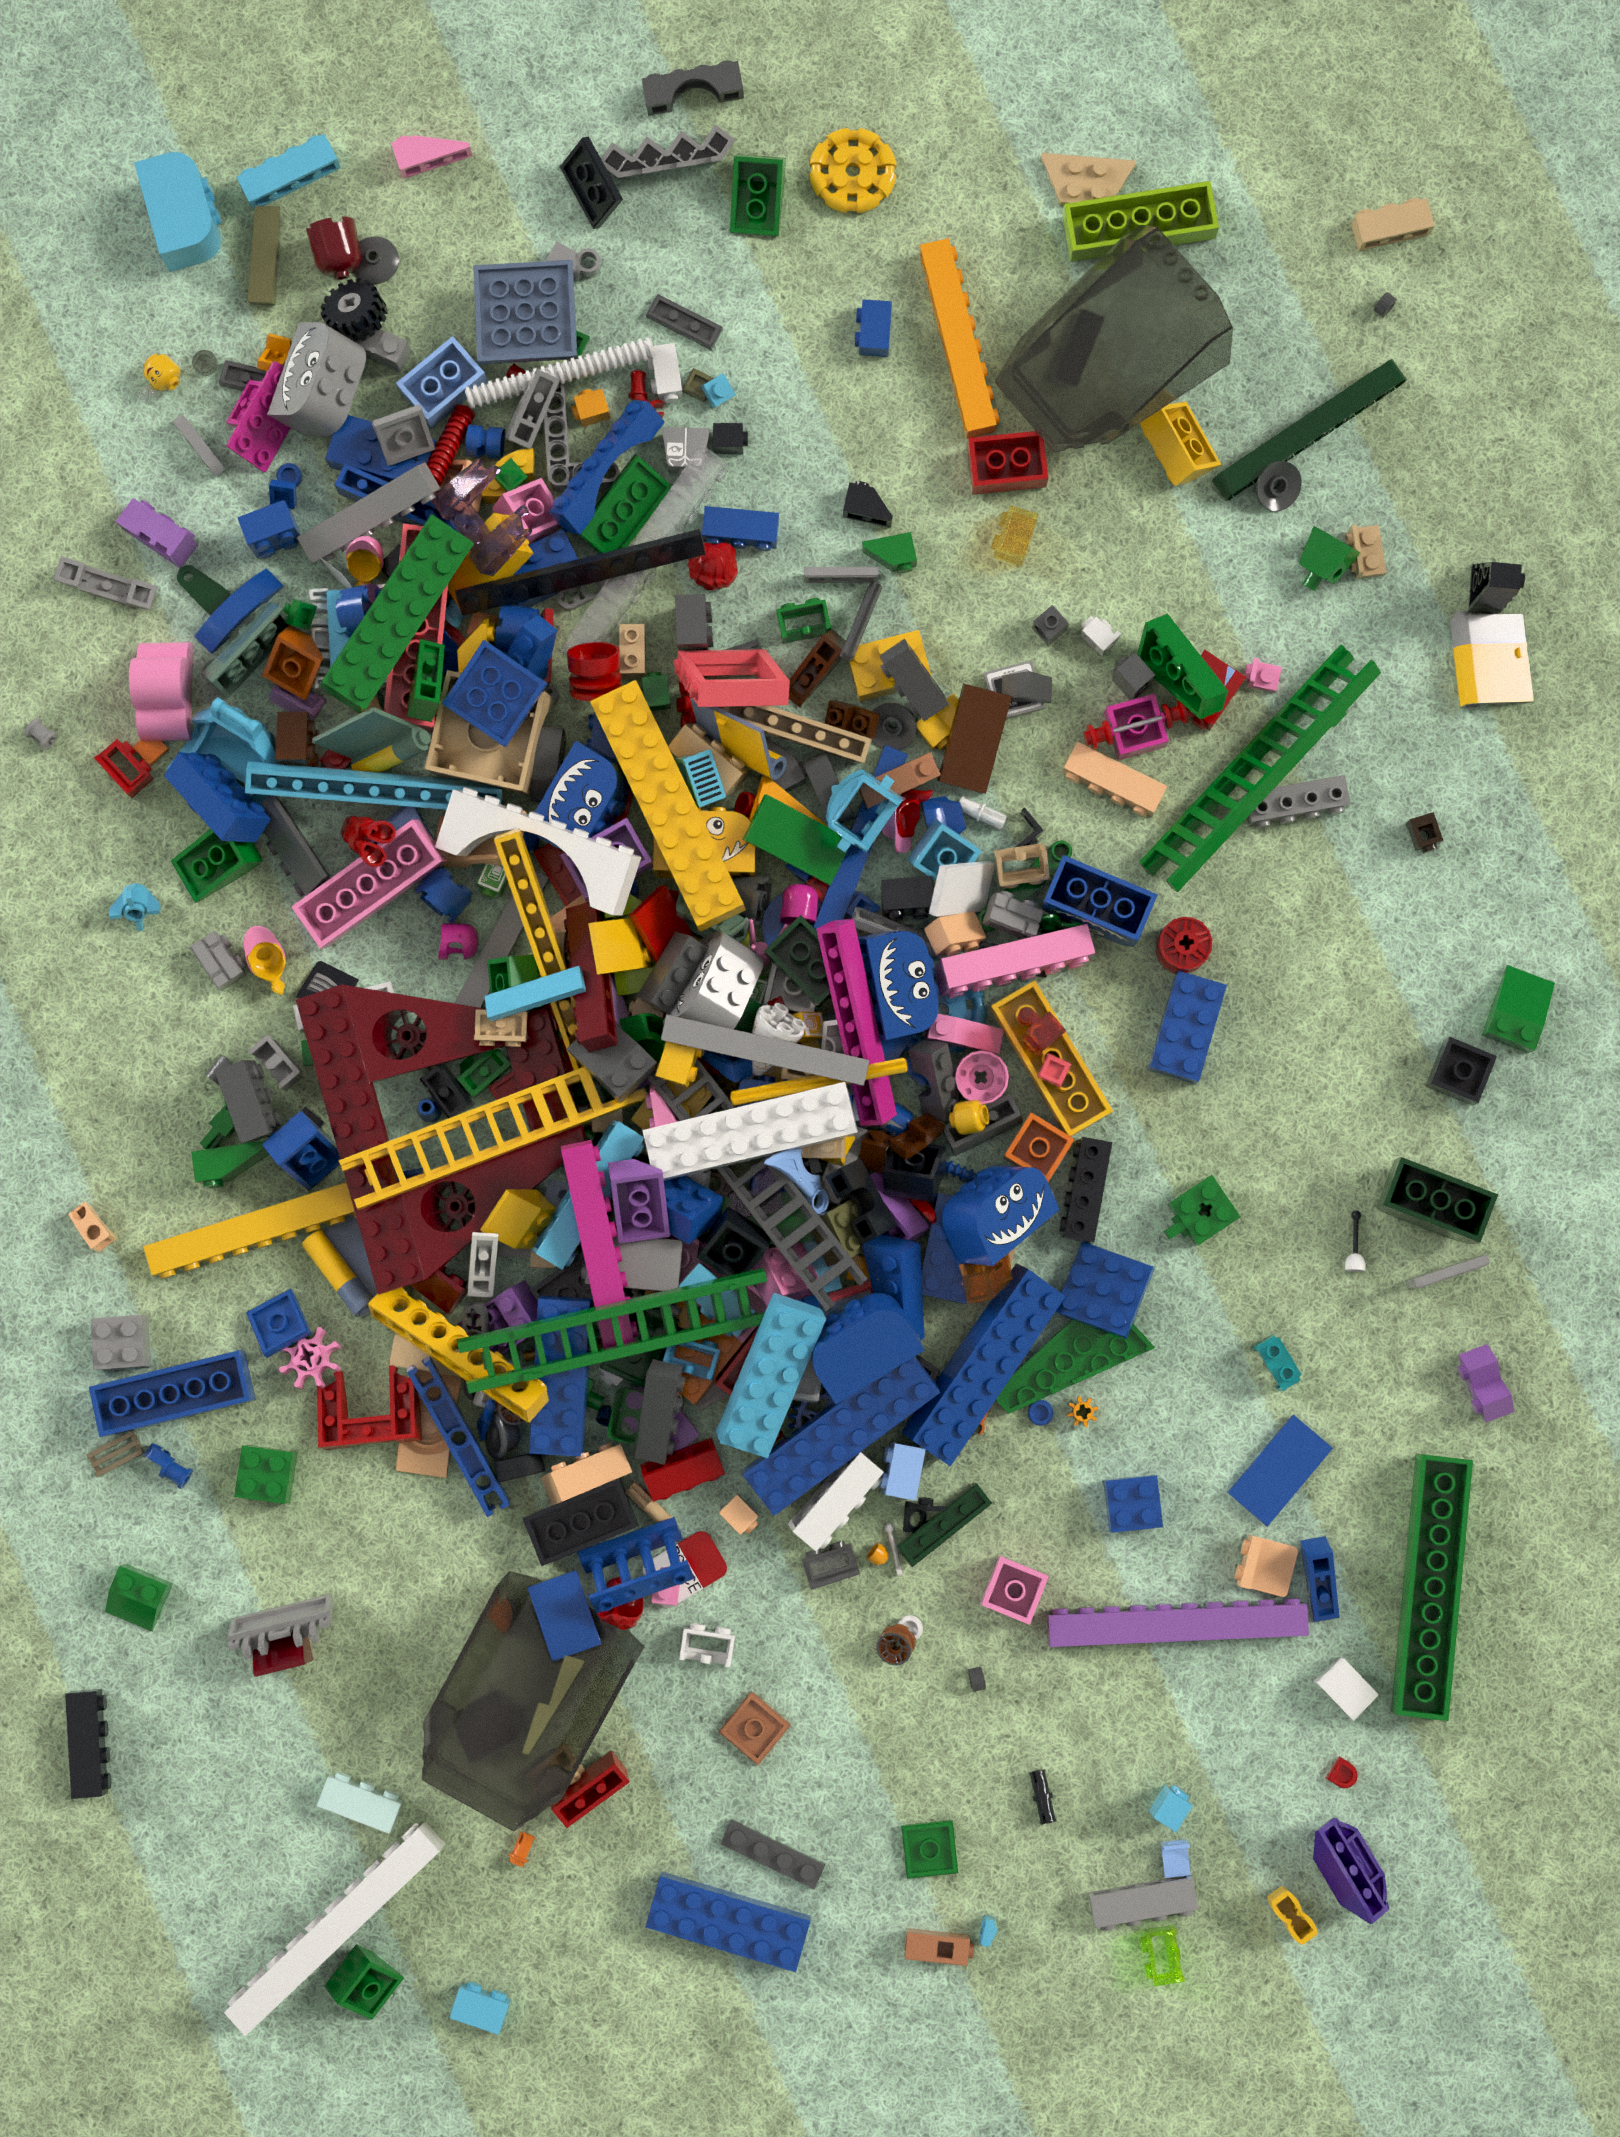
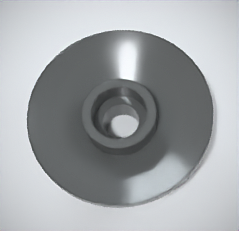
(384, 266)
(1286, 489)
(895, 737)

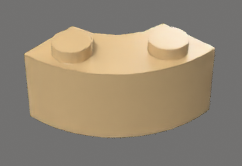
(406, 1354)

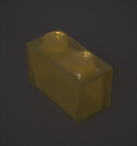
(1015, 535)

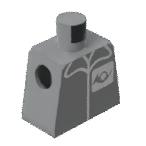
(682, 445)

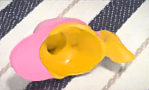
(364, 559)
(265, 956)

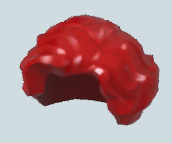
(714, 569)
(625, 1615)

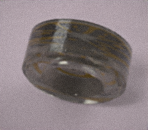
(205, 363)

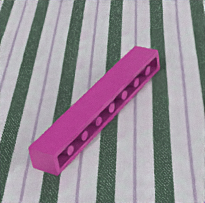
(856, 1016)
(596, 1235)

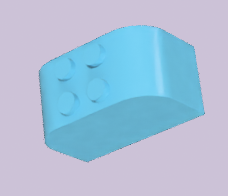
(180, 209)

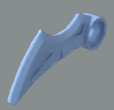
(792, 1166)

